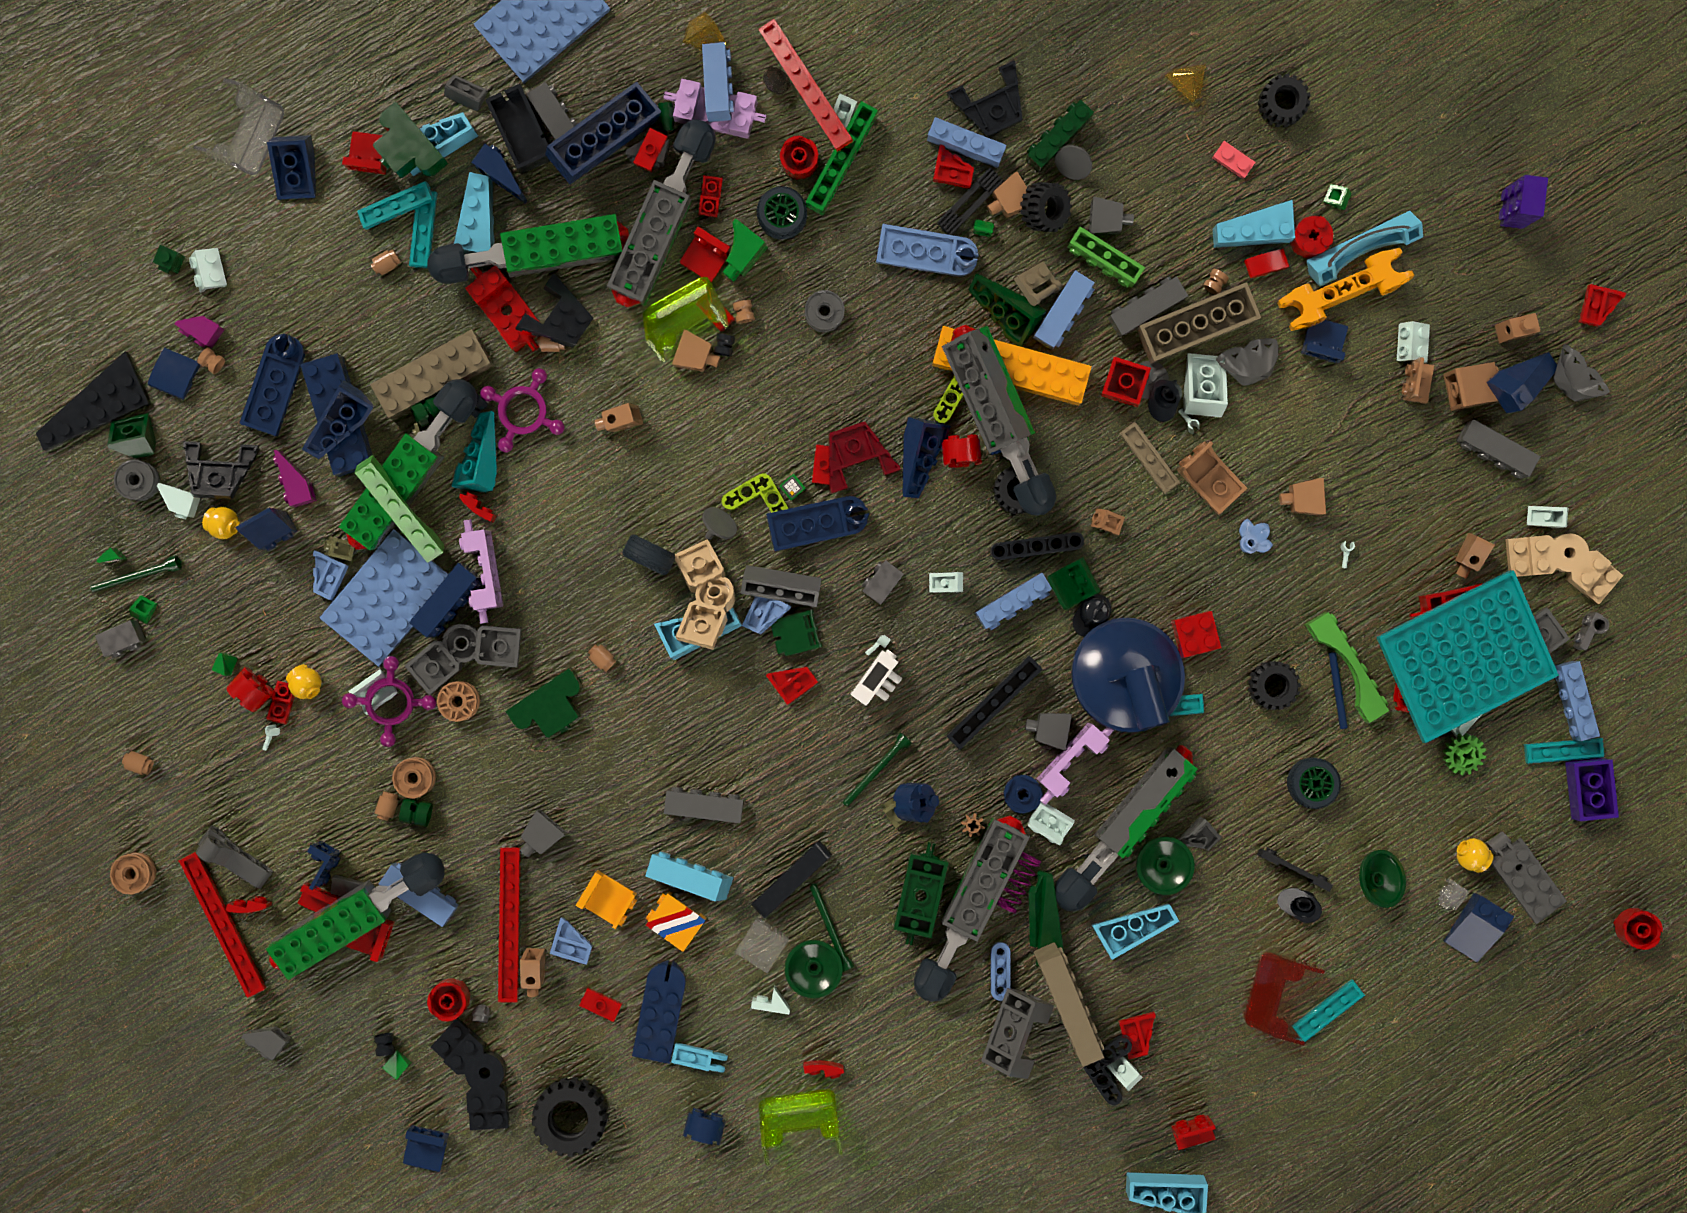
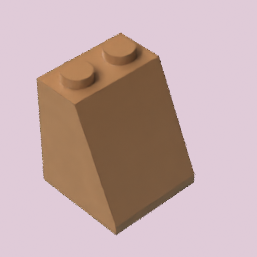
(1468, 386)

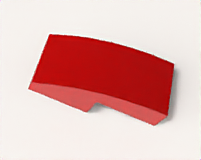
(710, 196)
(1266, 263)
(473, 504)
(281, 703)
(253, 905)
(830, 1068)

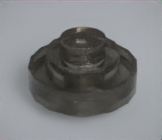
(776, 80)

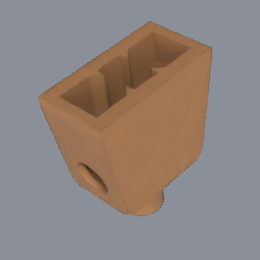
(1008, 196)
(1519, 328)
(694, 353)
(626, 417)
(1305, 497)
(1477, 549)
(532, 970)

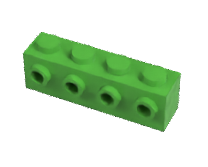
(1105, 257)

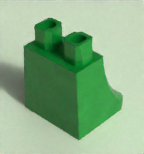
(745, 251)

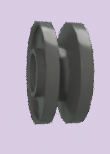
(824, 299)
(125, 477)

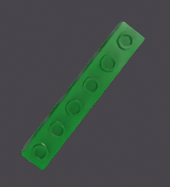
(841, 161)

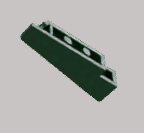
(1043, 913)

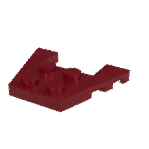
(852, 447)

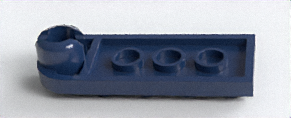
(273, 384)
(816, 522)
(660, 1013)

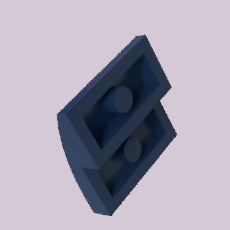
(173, 373)

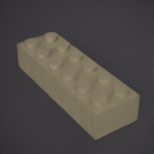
(1198, 323)
(424, 377)
(1070, 1004)

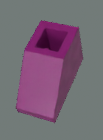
(202, 329)

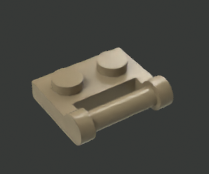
(1033, 279)

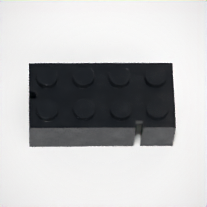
(519, 128)

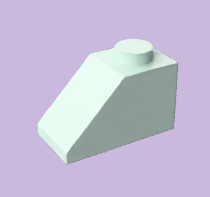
(179, 501)

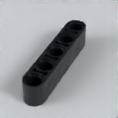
(1044, 541)
(791, 879)

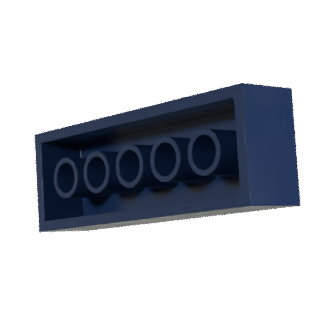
(603, 133)
(322, 381)

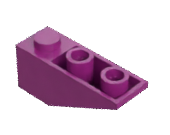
(296, 485)

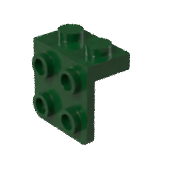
(1073, 583)

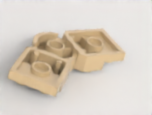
(1584, 568)
(705, 577)

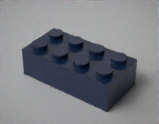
(446, 601)

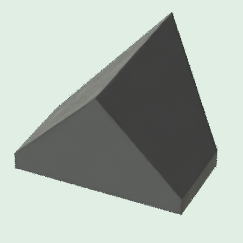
(1200, 835)

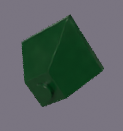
(132, 436)

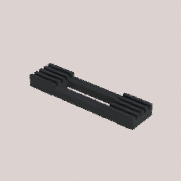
(989, 182)
(1270, 855)

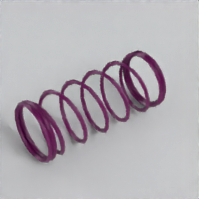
(1004, 904)

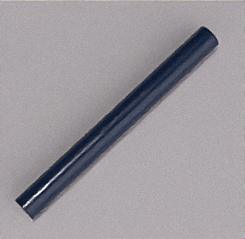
(1338, 690)

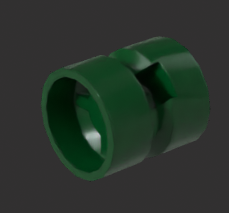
(425, 413)
(415, 812)

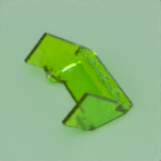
(680, 312)
(798, 1113)

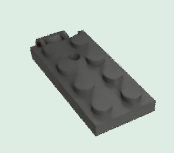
(1531, 883)

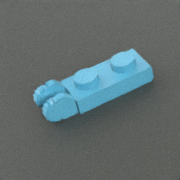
(697, 1057)

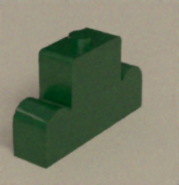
(405, 145)
(549, 705)

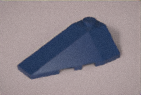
(1522, 382)

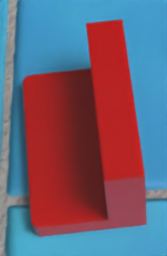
(316, 898)

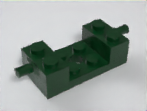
(923, 873)

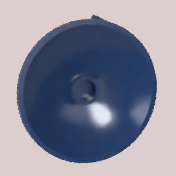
(1128, 675)

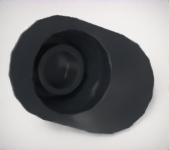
(1164, 400)
(1091, 613)
(1300, 904)

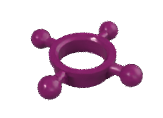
(488, 394)
(390, 664)

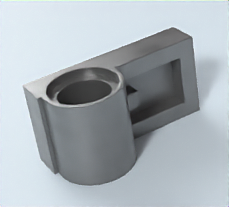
(1584, 636)

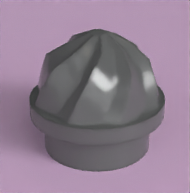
(481, 1013)

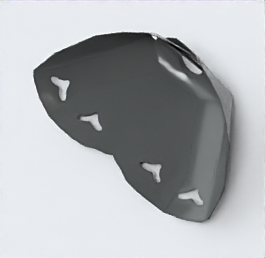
(1250, 364)
(1574, 378)

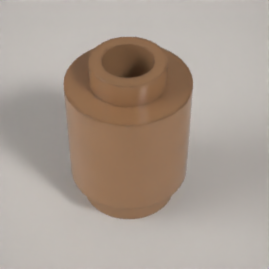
(385, 262)
(549, 346)
(601, 657)
(137, 763)
(386, 805)

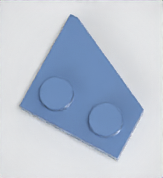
(327, 575)

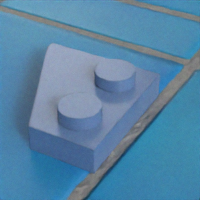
(764, 613)
(570, 943)

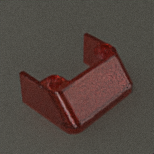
(1267, 992)

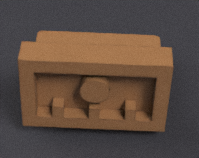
(1418, 381)

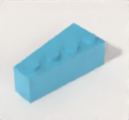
(448, 135)
(476, 216)
(1261, 227)
(676, 648)
(689, 877)
(1130, 930)
(1168, 1191)

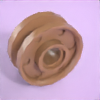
(448, 707)
(402, 777)
(121, 873)

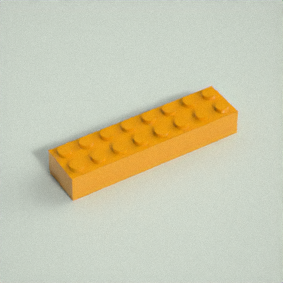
(1032, 370)

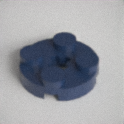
(1012, 798)

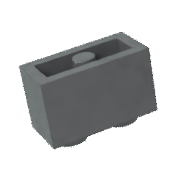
(882, 582)
(120, 638)

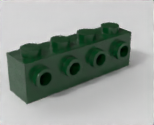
(1061, 134)

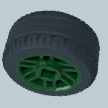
(787, 201)
(648, 554)
(1301, 785)

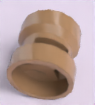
(1216, 281)
(743, 311)
(210, 360)

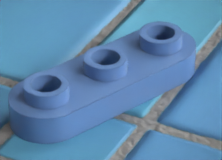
(1000, 960)

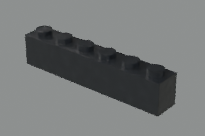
(994, 702)

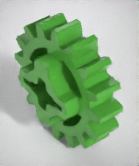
(1464, 762)

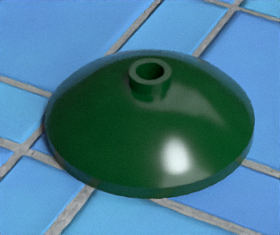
(1178, 867)
(1382, 878)
(815, 982)

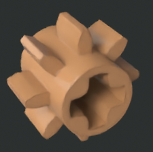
(975, 829)

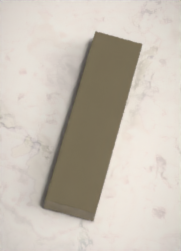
(1149, 458)

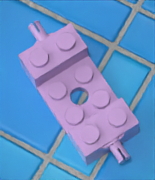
(691, 105)
(482, 543)
(1089, 736)

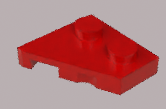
(952, 169)
(1599, 304)
(792, 682)
(1140, 1031)

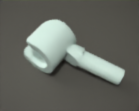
(1191, 422)
(1346, 553)
(883, 641)
(270, 731)

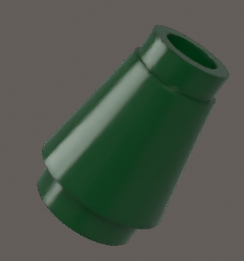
(666, 116)

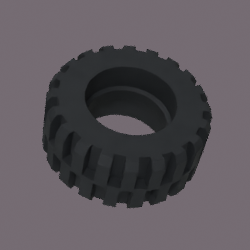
(564, 1141)

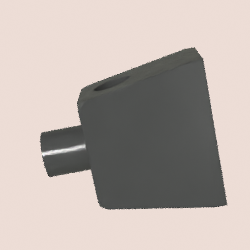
(1107, 217)
(1051, 728)
(540, 834)

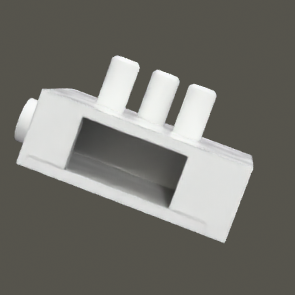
(876, 677)

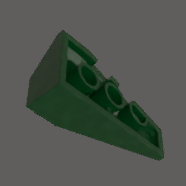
(1008, 309)

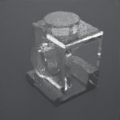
(1452, 895)

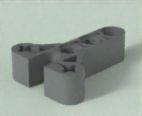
(220, 850)

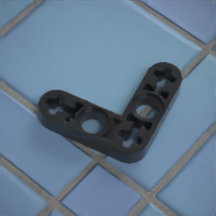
(1101, 1064)

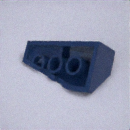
(343, 414)
(921, 446)

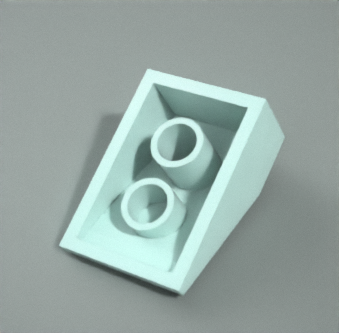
(1204, 386)

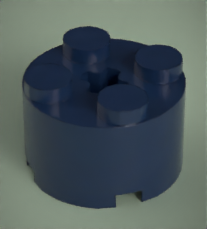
(915, 802)
(704, 1127)

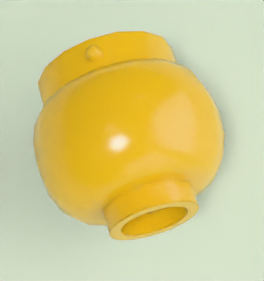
(220, 522)
(304, 682)
(1474, 855)

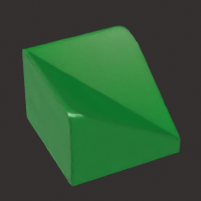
(224, 664)
(396, 1065)

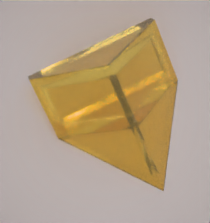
(702, 31)
(1188, 80)

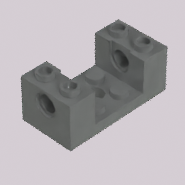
(1017, 1011)

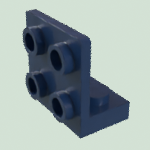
(1325, 341)
(323, 852)
(425, 1148)

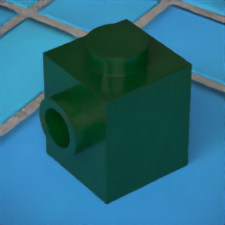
(168, 260)

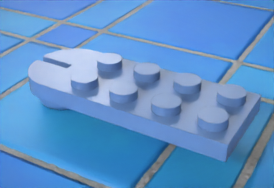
(926, 251)

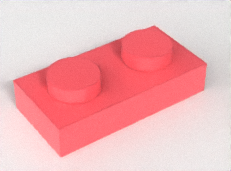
(1233, 160)

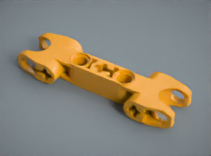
(1313, 303)

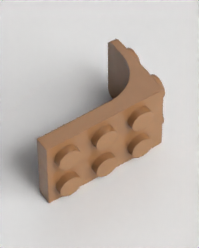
(1211, 477)

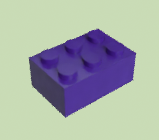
(1523, 201)
(1592, 789)

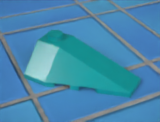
(479, 465)

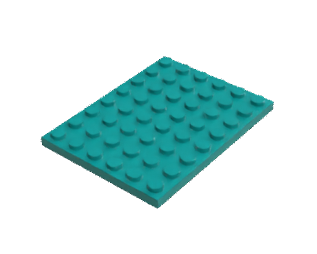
(1467, 656)

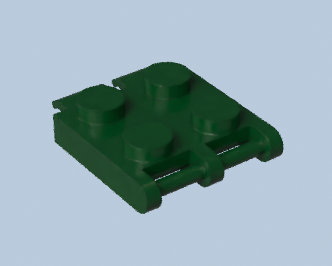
(795, 633)

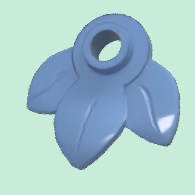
(1256, 535)

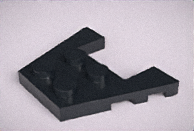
(995, 111)
(565, 322)
(217, 478)

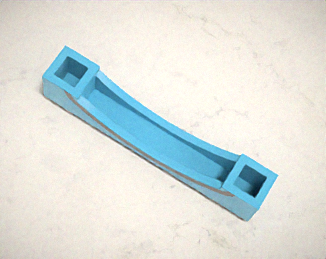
(1399, 230)

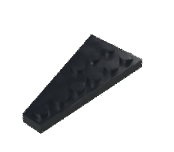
(104, 400)

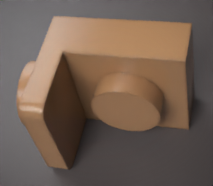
(1107, 521)

